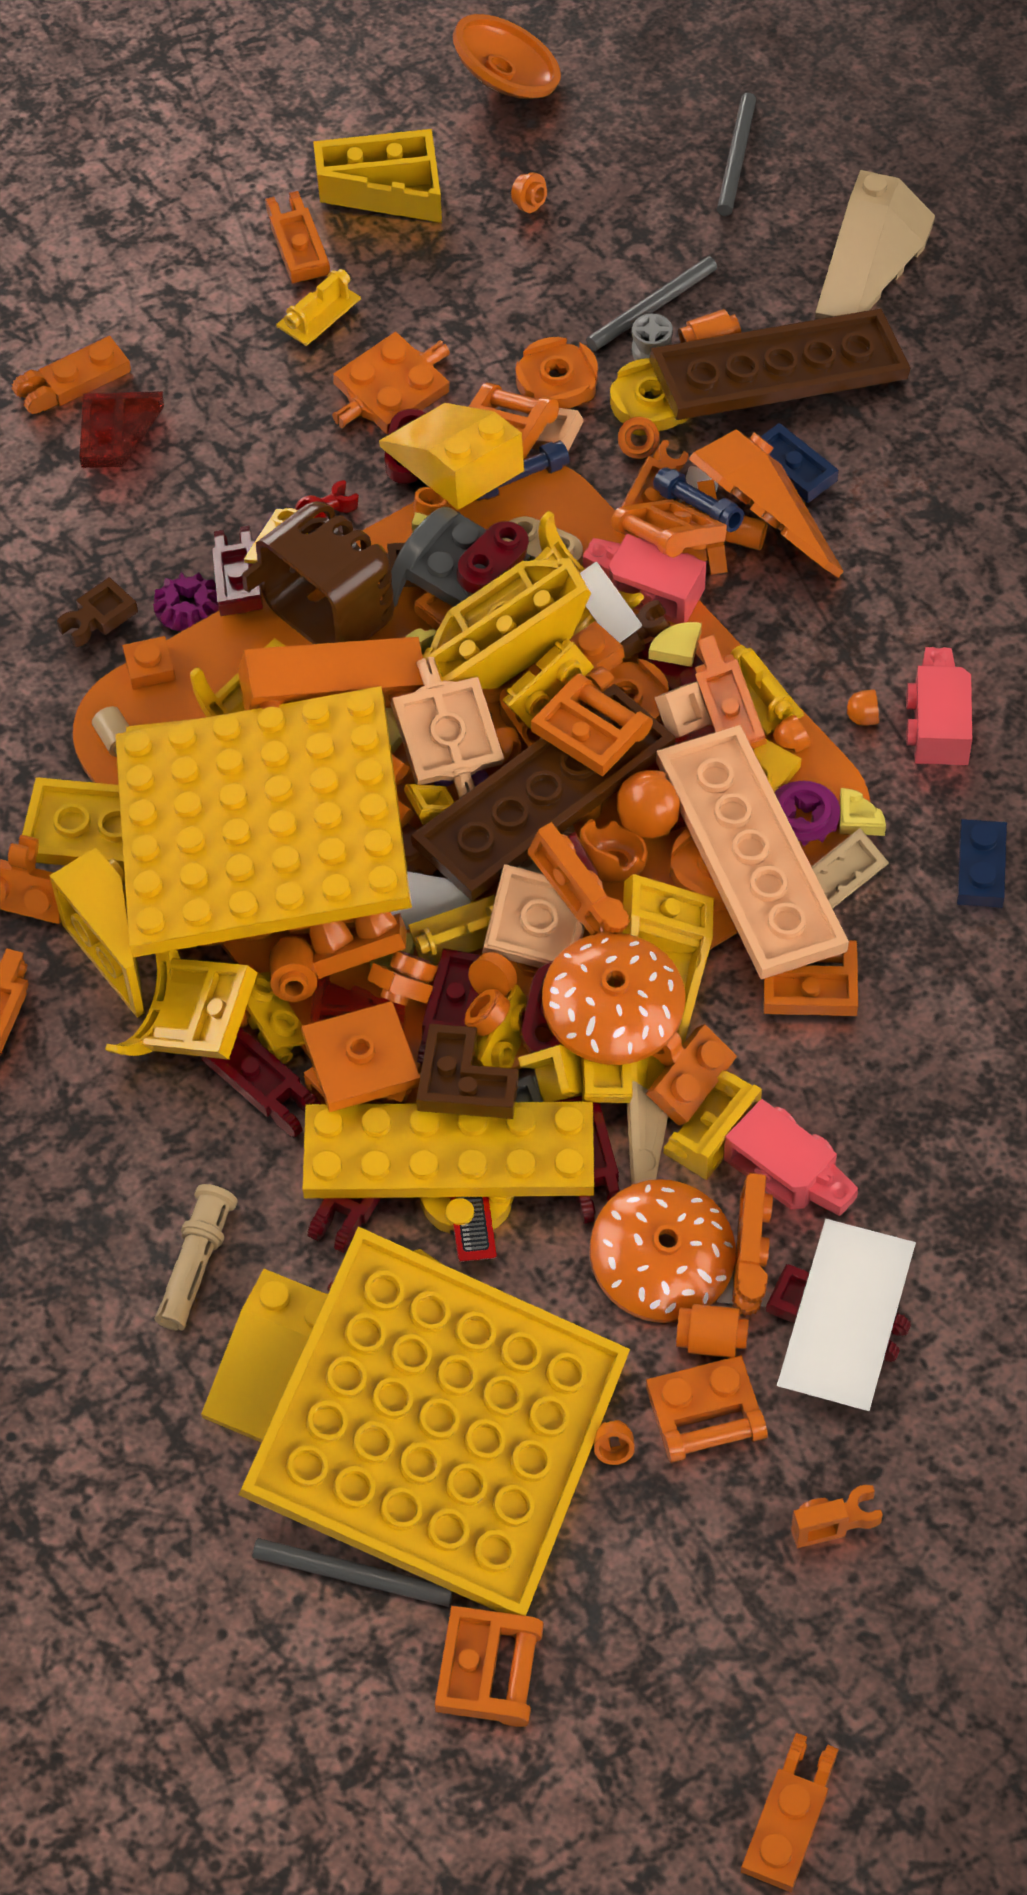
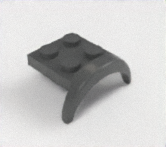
(433, 555)

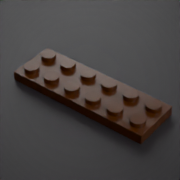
(779, 364)
(507, 809)

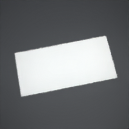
(846, 1314)

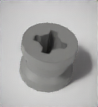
(650, 332)

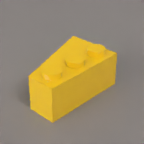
(381, 174)

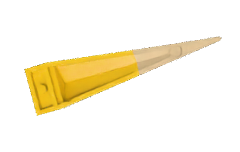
(683, 929)

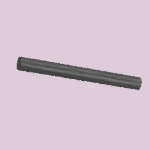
(736, 154)
(651, 303)
(352, 1572)

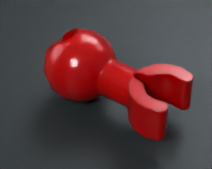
(336, 499)

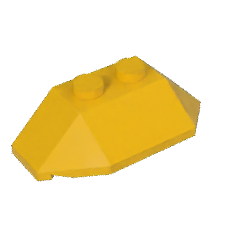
(510, 622)

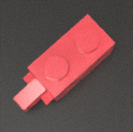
(642, 568)
(941, 710)
(795, 1163)

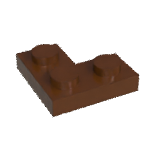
(455, 1085)

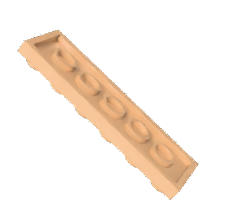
(752, 852)

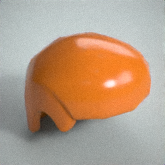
(648, 804)
(614, 850)

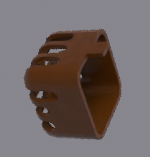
(325, 562)

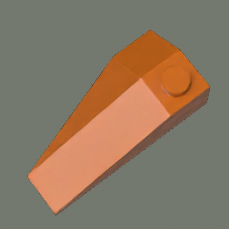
(758, 479)

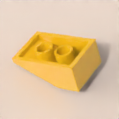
(458, 451)
(95, 915)
(262, 1354)

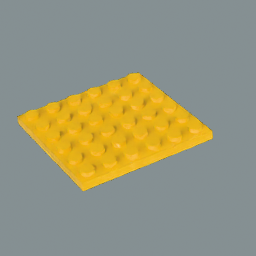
(260, 822)
(436, 1424)

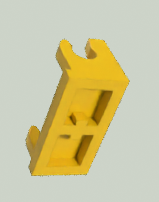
(702, 1139)

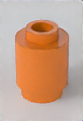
(709, 326)
(292, 969)
(711, 1330)

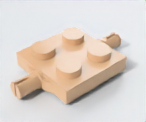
(446, 729)

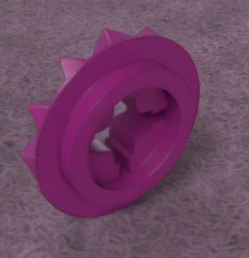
(183, 615)
(809, 797)

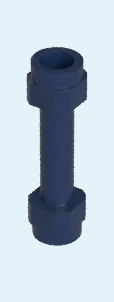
(551, 457)
(673, 485)

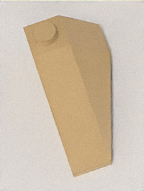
(876, 240)

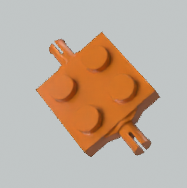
(390, 380)

